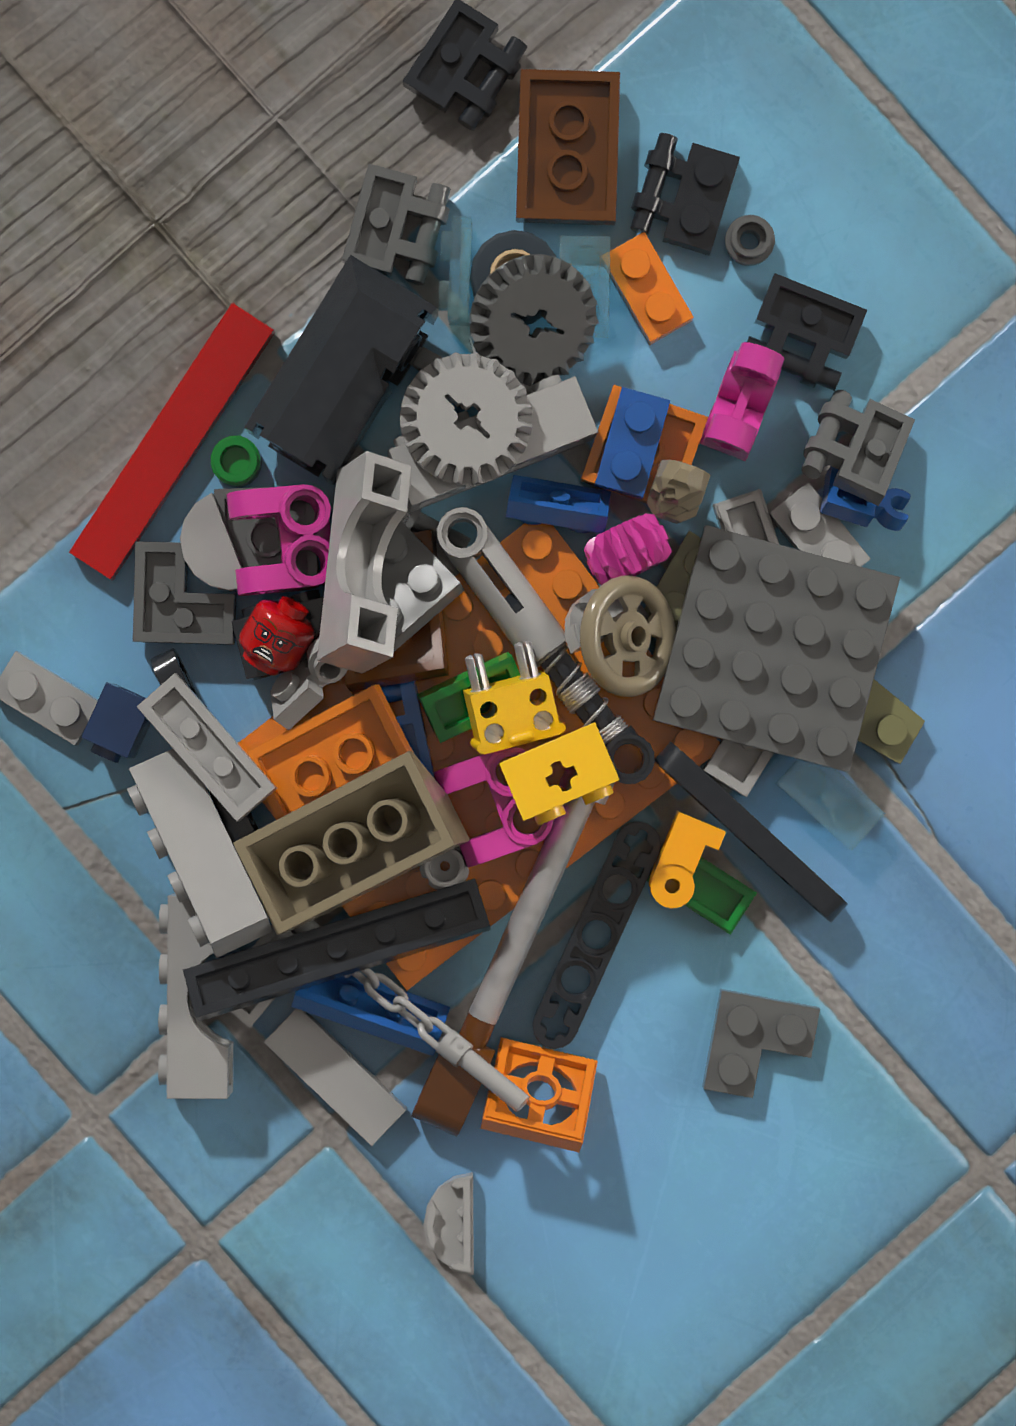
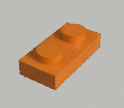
(648, 289)

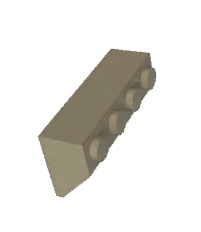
(350, 842)

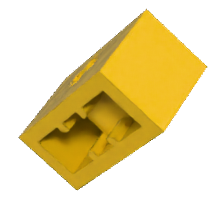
(528, 774)

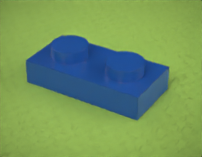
(632, 443)
(558, 504)

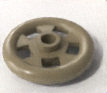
(627, 636)

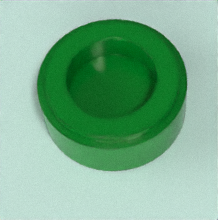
(236, 461)

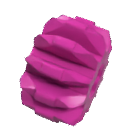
(628, 548)

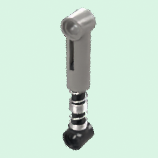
(527, 618)

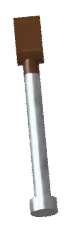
(451, 1089)

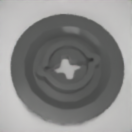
(523, 289)

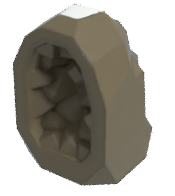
(677, 491)

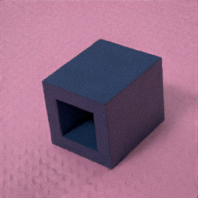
(116, 724)

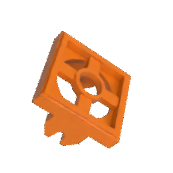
(574, 1068)

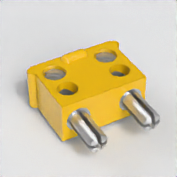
(511, 715)

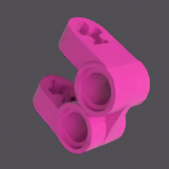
(742, 400)
(293, 537)
(502, 840)

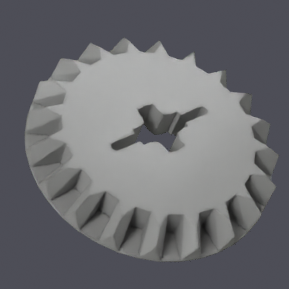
(466, 454)

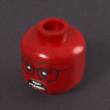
(276, 635)

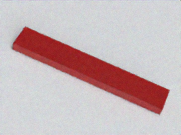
(172, 441)

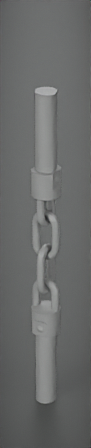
(451, 1047)

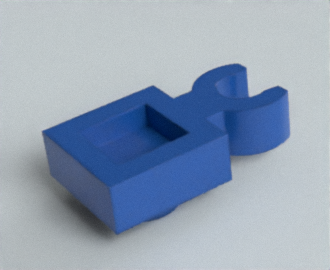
(856, 510)

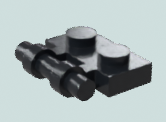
(452, 55)
(700, 196)
(813, 319)

